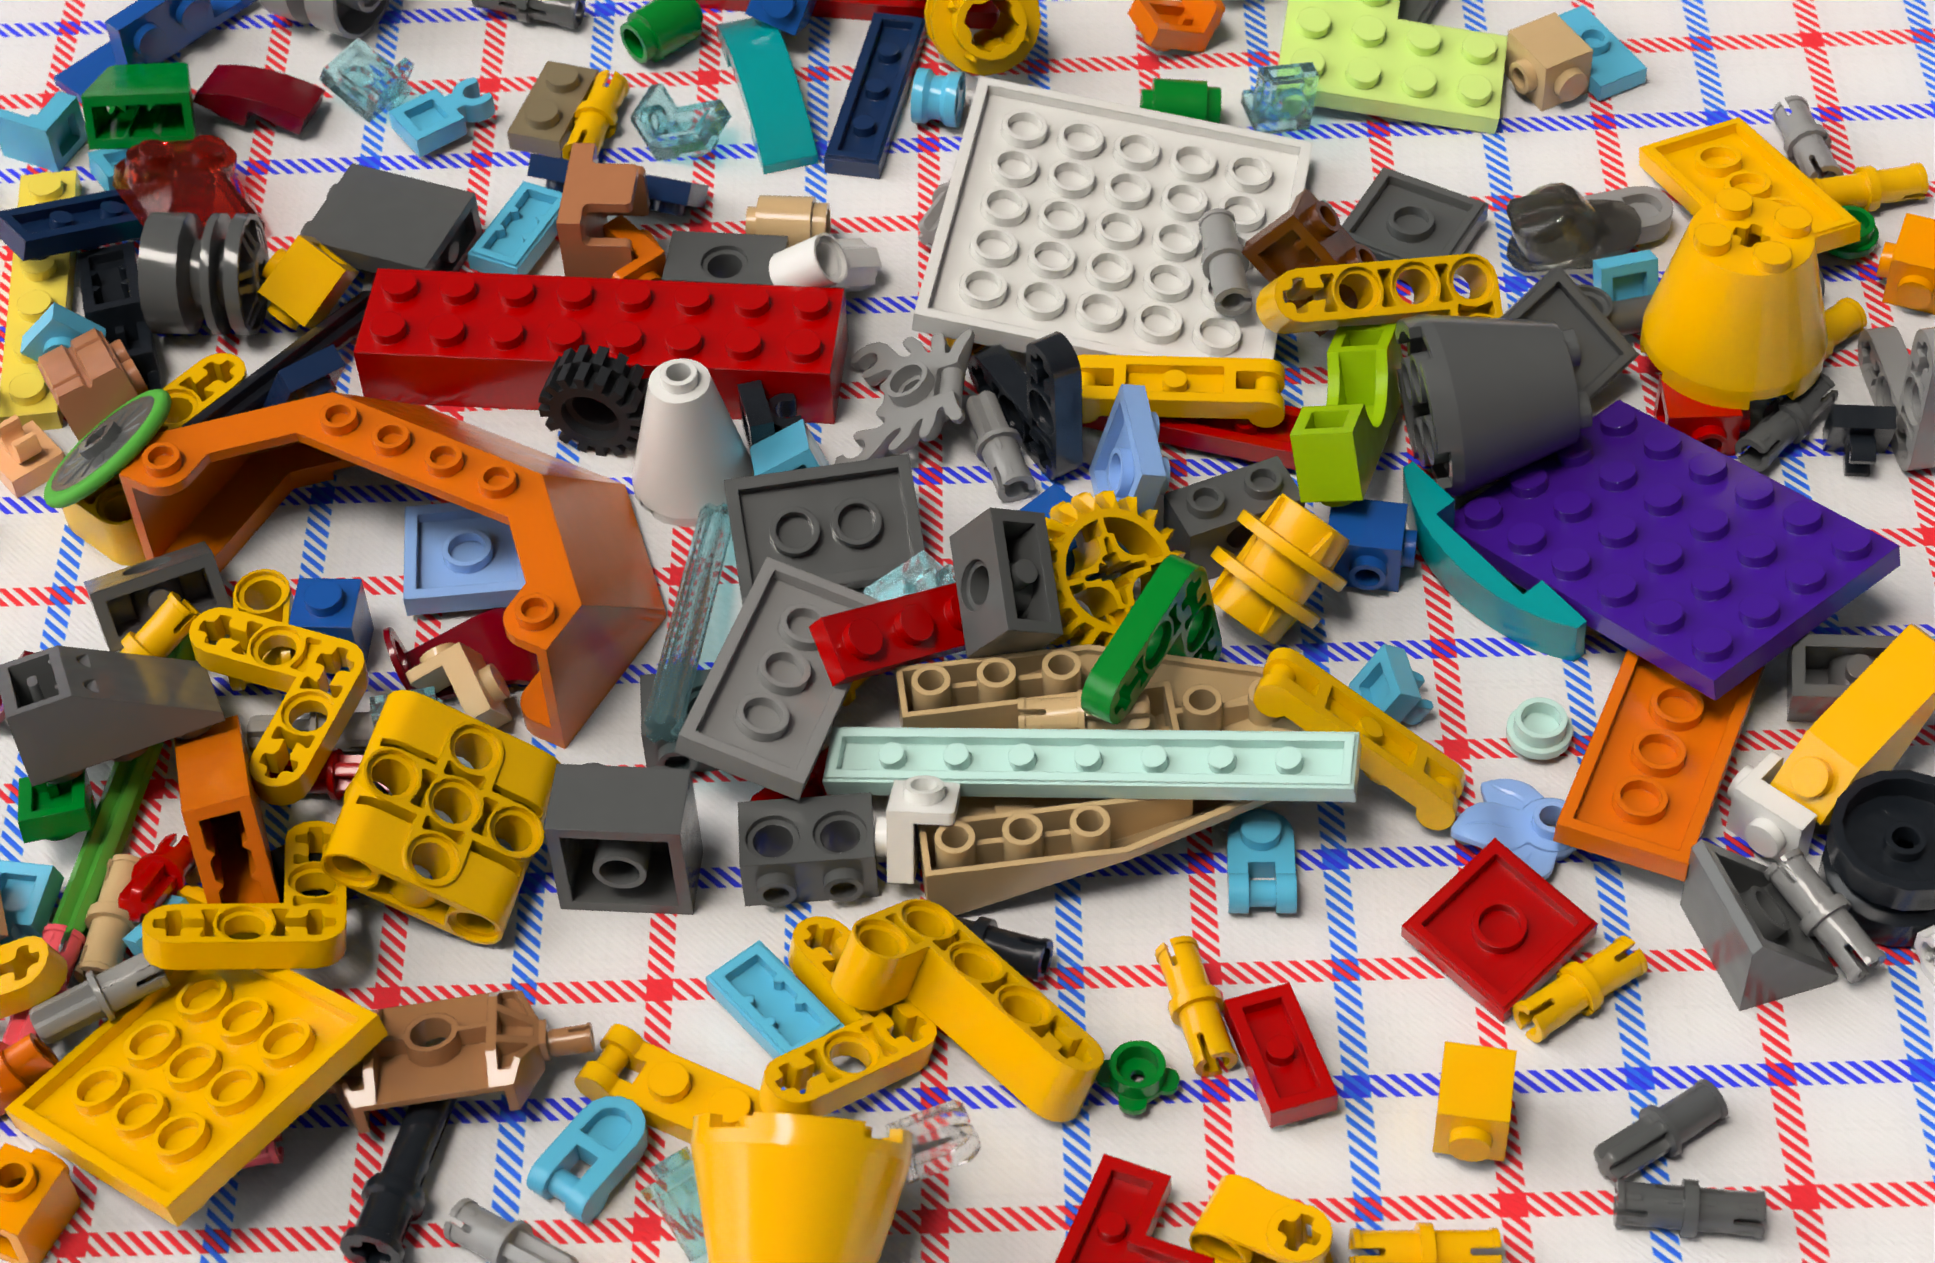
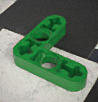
(1168, 618)

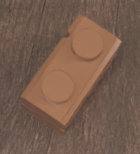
(90, 379)

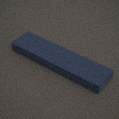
(876, 96)

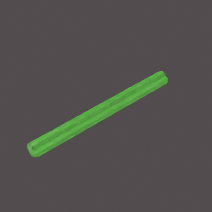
(109, 827)

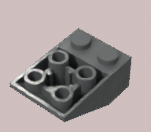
(100, 706)

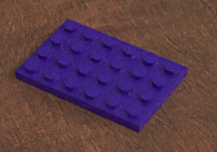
(1674, 548)

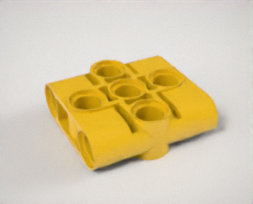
(386, 834)

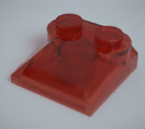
(182, 179)

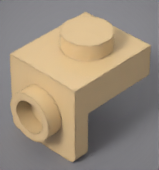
(477, 685)

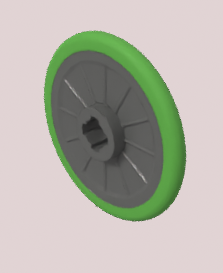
(107, 448)

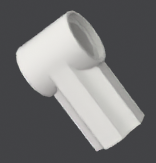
(826, 263)

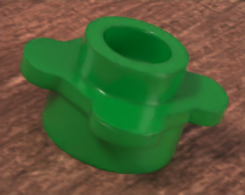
(1137, 1059)

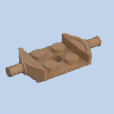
(488, 1048)

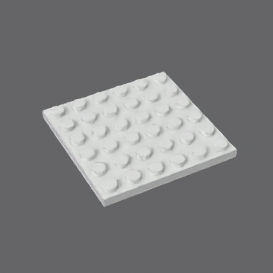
(1090, 226)

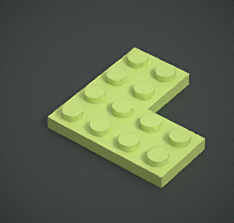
(1395, 65)

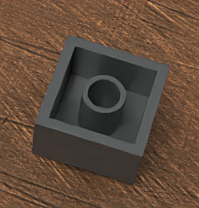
(624, 838)

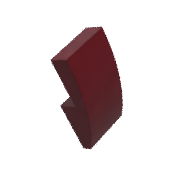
(242, 90)

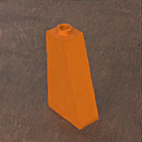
(225, 817)

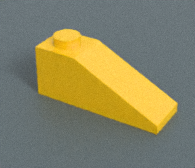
(1865, 726)

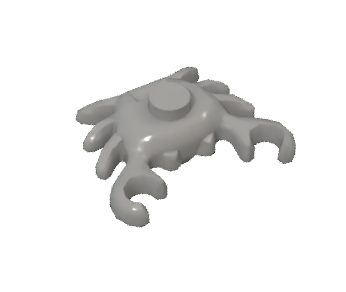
(917, 391)

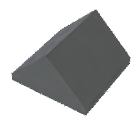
(1750, 929)

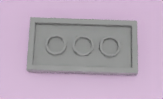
(768, 689)

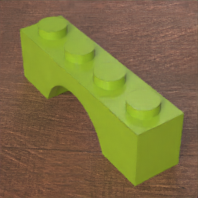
(1343, 441)

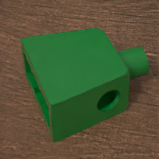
(143, 104)

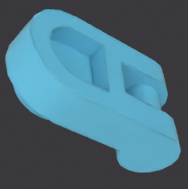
(1261, 847)
(608, 1137)

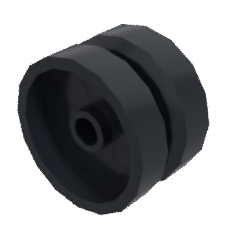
(1885, 854)

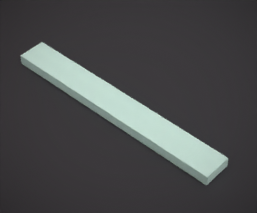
(1100, 763)

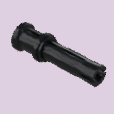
(396, 1194)

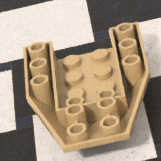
(1032, 842)

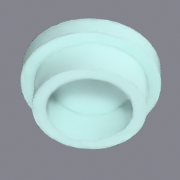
(1539, 729)

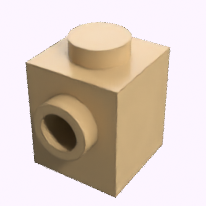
(1548, 61)

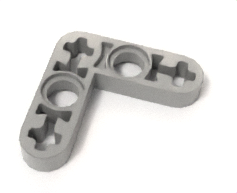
(1908, 384)

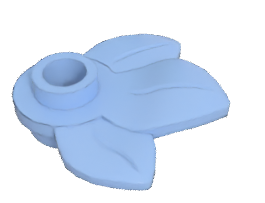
(1518, 819)

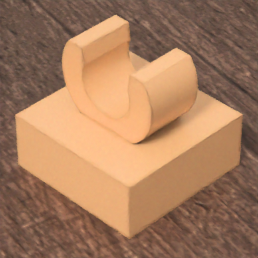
(26, 456)

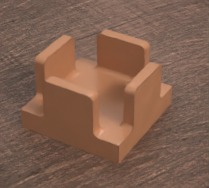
(588, 197)

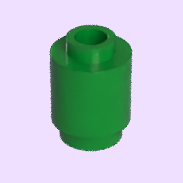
(661, 28)
(1183, 98)

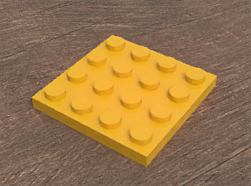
(195, 1081)

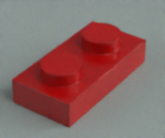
(1280, 1055)

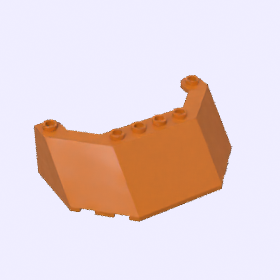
(575, 532)

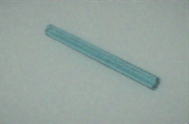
(688, 625)

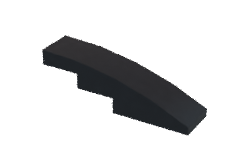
(113, 301)

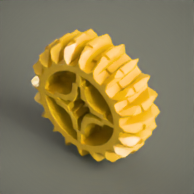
(1096, 527)

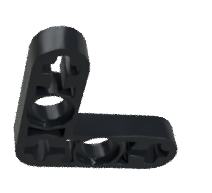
(1038, 403)

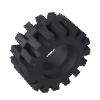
(571, 405)

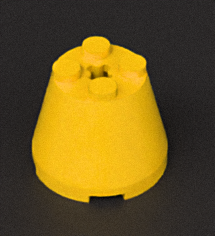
(1740, 305)
(797, 1187)

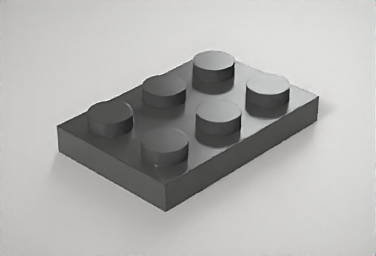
(828, 520)

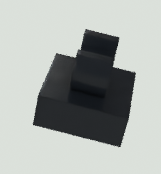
(764, 417)
(1860, 434)

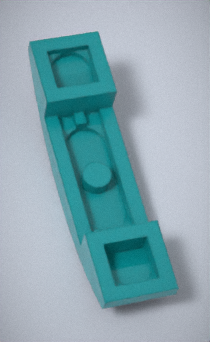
(769, 94)
(1533, 619)

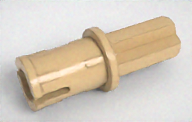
(1068, 714)

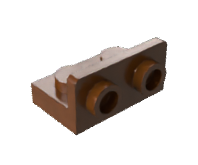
(1306, 238)

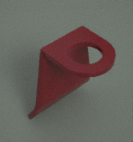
(481, 633)

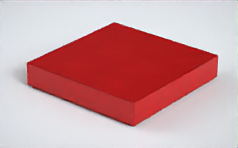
(1498, 929)

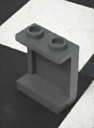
(396, 222)

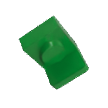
(55, 809)

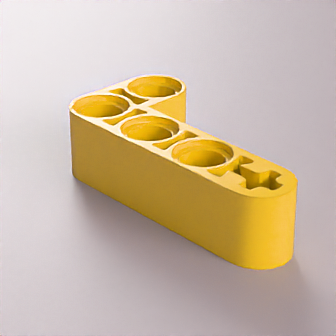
(1377, 293)
(104, 515)
(974, 998)

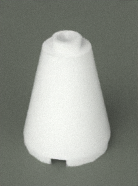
(685, 444)

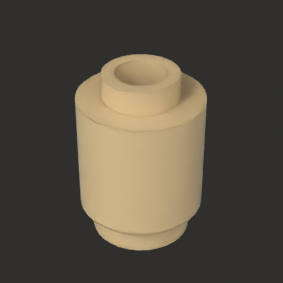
(788, 216)

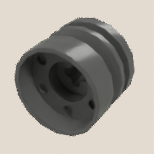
(202, 273)

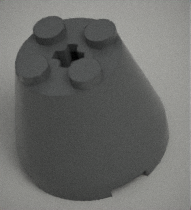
(1488, 395)

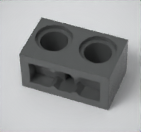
(795, 847)

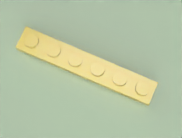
(31, 292)

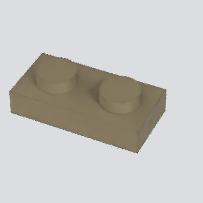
(549, 109)

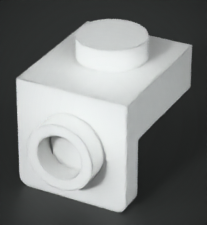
(911, 803)
(1765, 815)

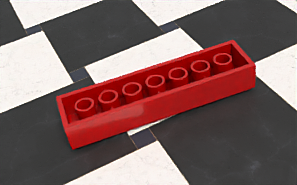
(499, 335)

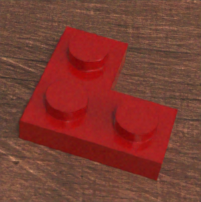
(1120, 1218)

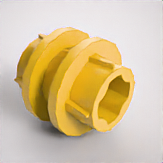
(988, 50)
(1278, 569)

